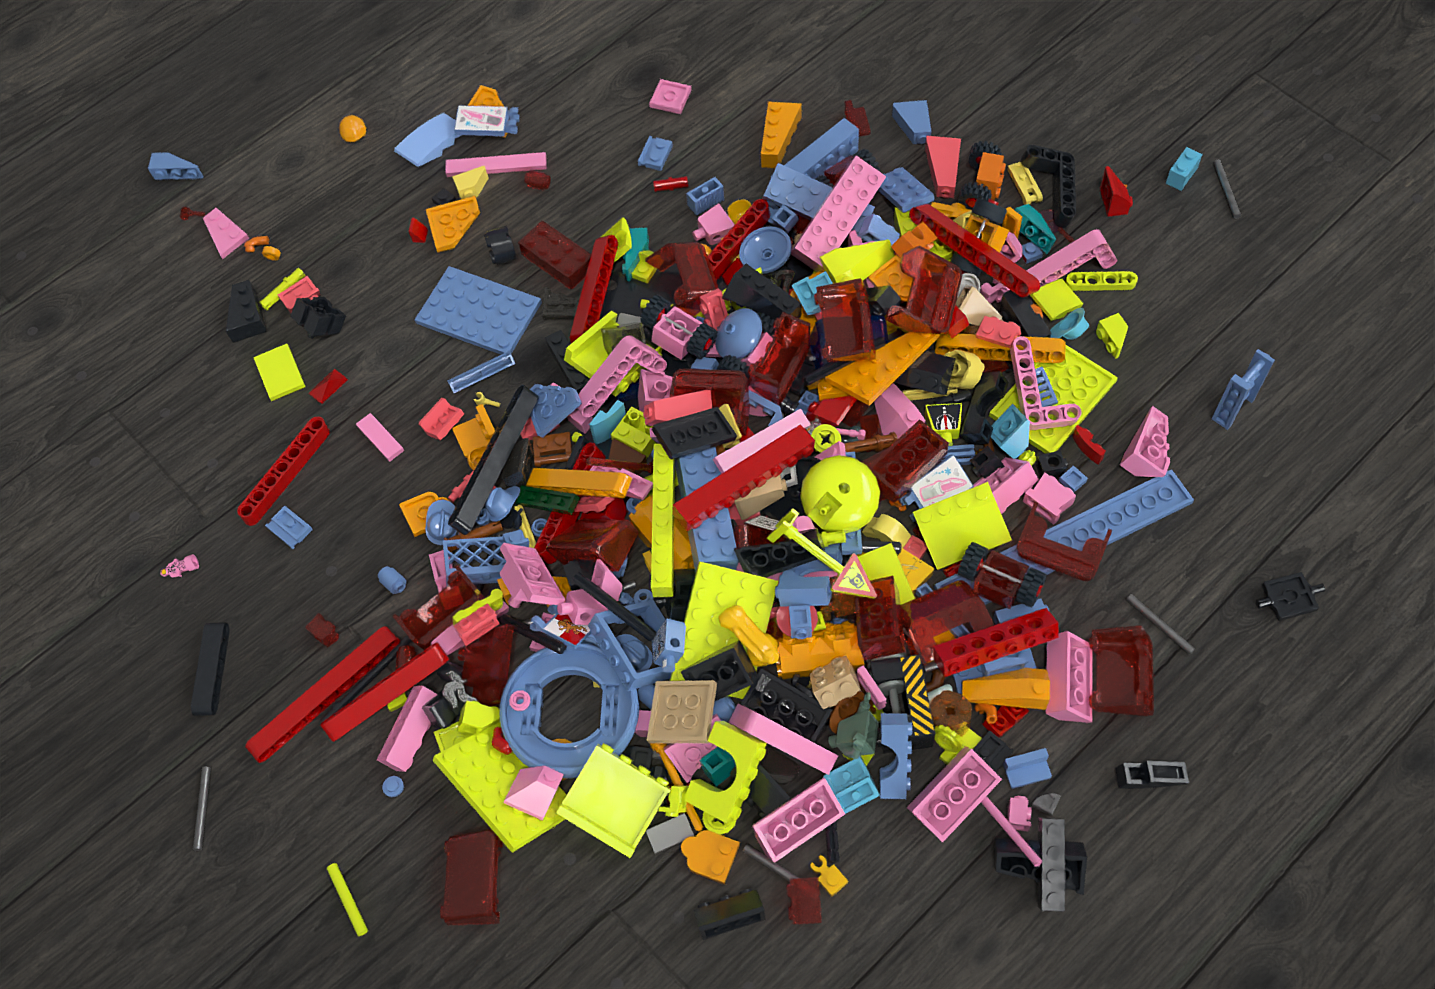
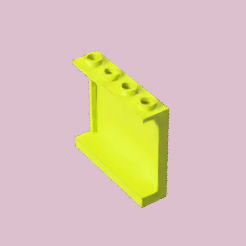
(588, 353)
(614, 799)

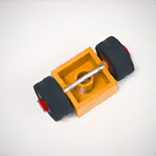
(984, 230)

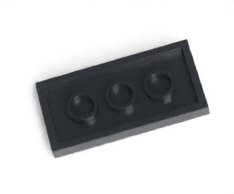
(694, 433)

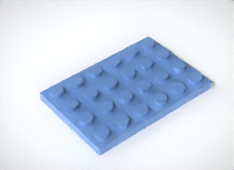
(478, 311)

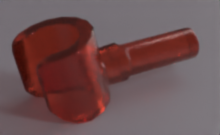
(186, 212)

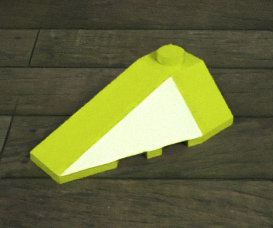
(856, 261)

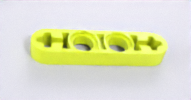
(1101, 283)

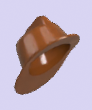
(844, 709)

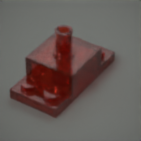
(488, 664)

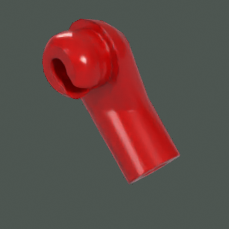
(499, 742)

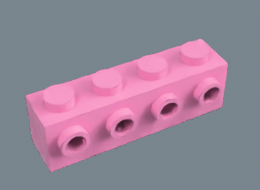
(407, 731)

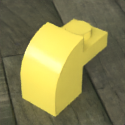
(887, 530)

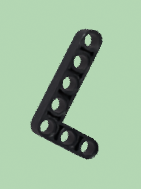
(1062, 167)

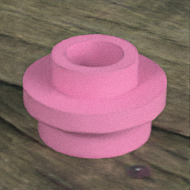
(519, 695)

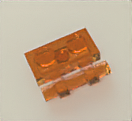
(842, 604)

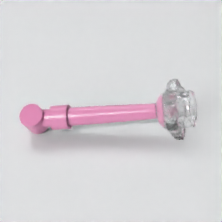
(851, 433)

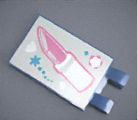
(486, 120)
(938, 484)

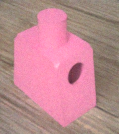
(713, 225)
(580, 607)

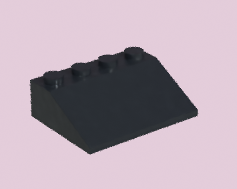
(787, 707)

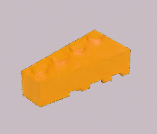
(778, 130)

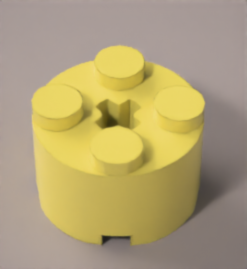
(966, 369)

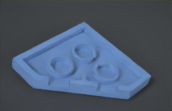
(552, 406)

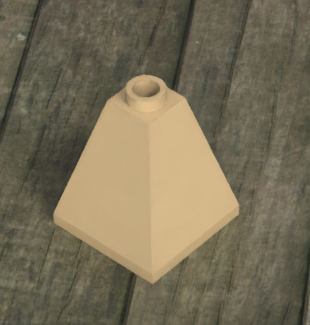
(975, 305)
(761, 497)

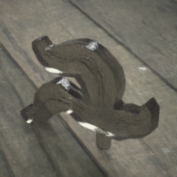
(450, 687)

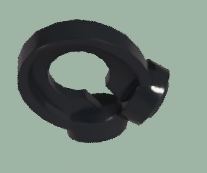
(802, 683)

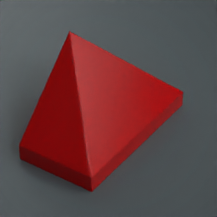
(328, 386)

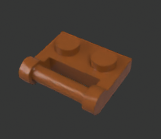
(552, 445)

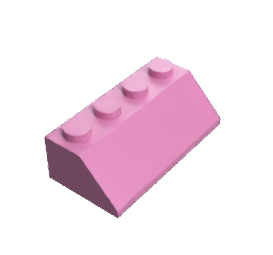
(1010, 482)
(1070, 678)
(954, 793)
(797, 820)

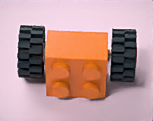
(991, 166)

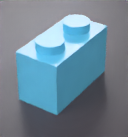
(1183, 168)

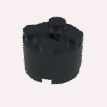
(501, 245)

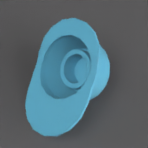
(1071, 326)

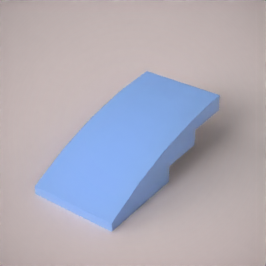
(428, 140)

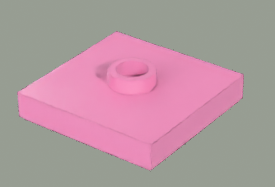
(670, 96)

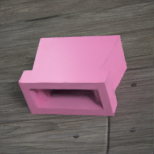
(1051, 498)

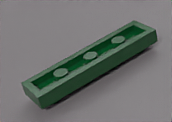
(547, 499)

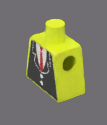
(944, 420)

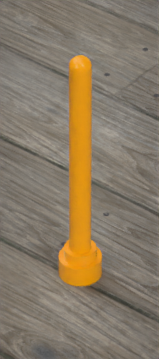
(659, 748)

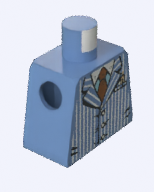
(669, 644)

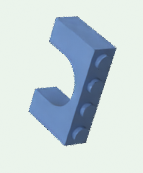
(812, 591)

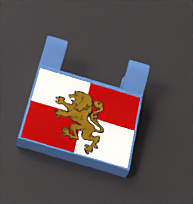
(561, 628)

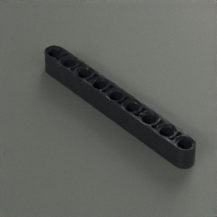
(493, 460)

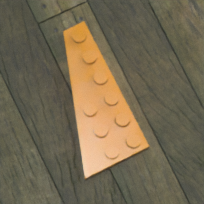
(870, 378)

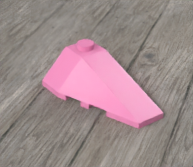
(653, 387)

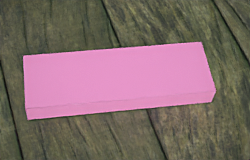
(380, 437)

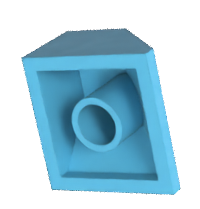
(1011, 432)

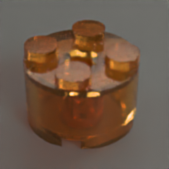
(952, 711)

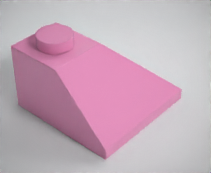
(534, 790)

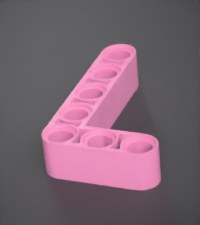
(1074, 255)
(614, 370)
(1032, 392)
(783, 739)

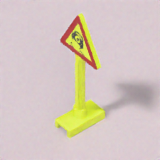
(850, 577)

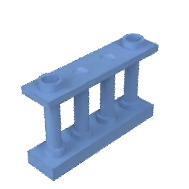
(1242, 388)

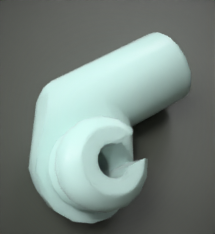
(932, 694)

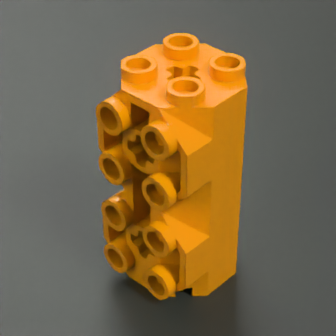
(643, 523)
(807, 654)

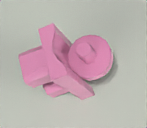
(993, 293)

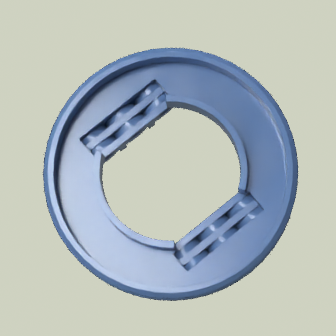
(521, 728)

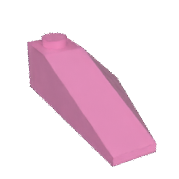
(896, 411)
(1149, 447)

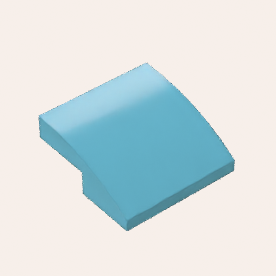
(806, 289)
(604, 424)
(852, 784)

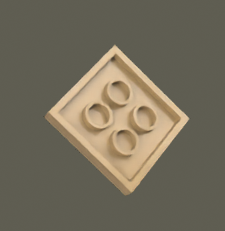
(682, 712)

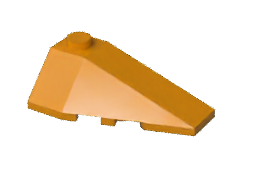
(1013, 688)

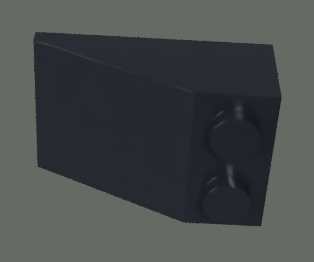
(727, 667)

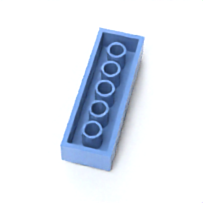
(827, 150)
(802, 194)

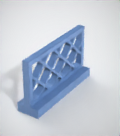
(478, 575)

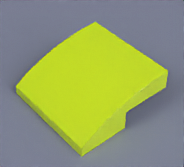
(622, 233)
(1056, 299)

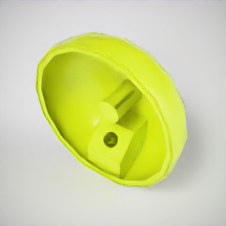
(840, 494)

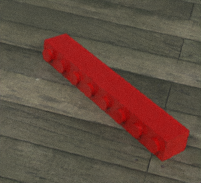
(743, 478)

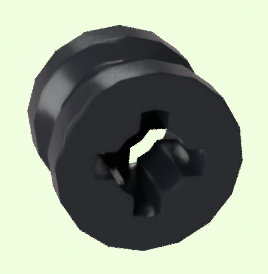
(788, 406)

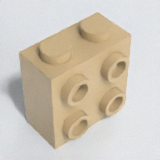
(834, 682)

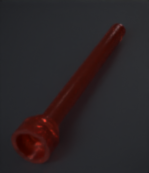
(620, 464)

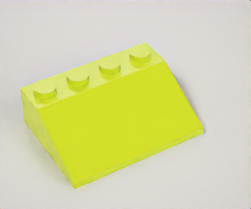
(959, 521)

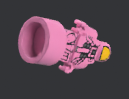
(175, 568)

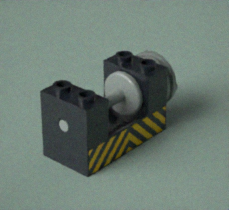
(905, 675)

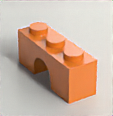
(920, 235)

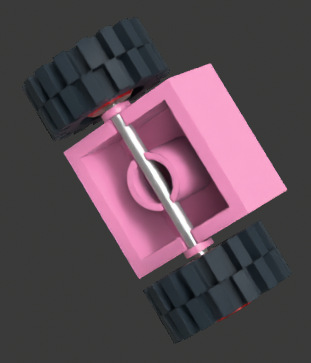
(677, 330)
(743, 364)

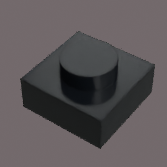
(443, 197)

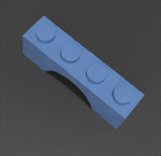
(894, 777)

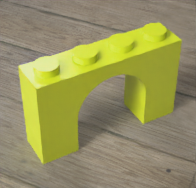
(747, 753)

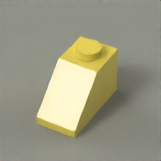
(471, 182)

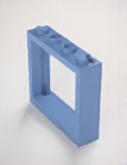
(617, 658)

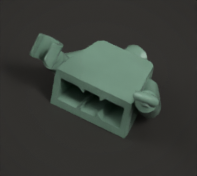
(857, 733)

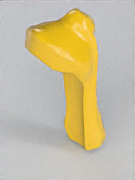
(760, 646)

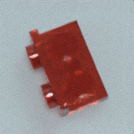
(804, 900)

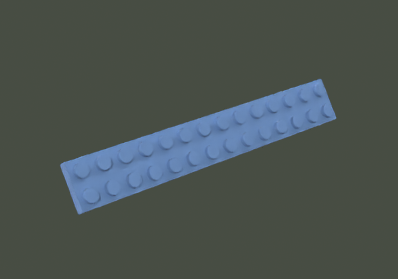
(1121, 514)

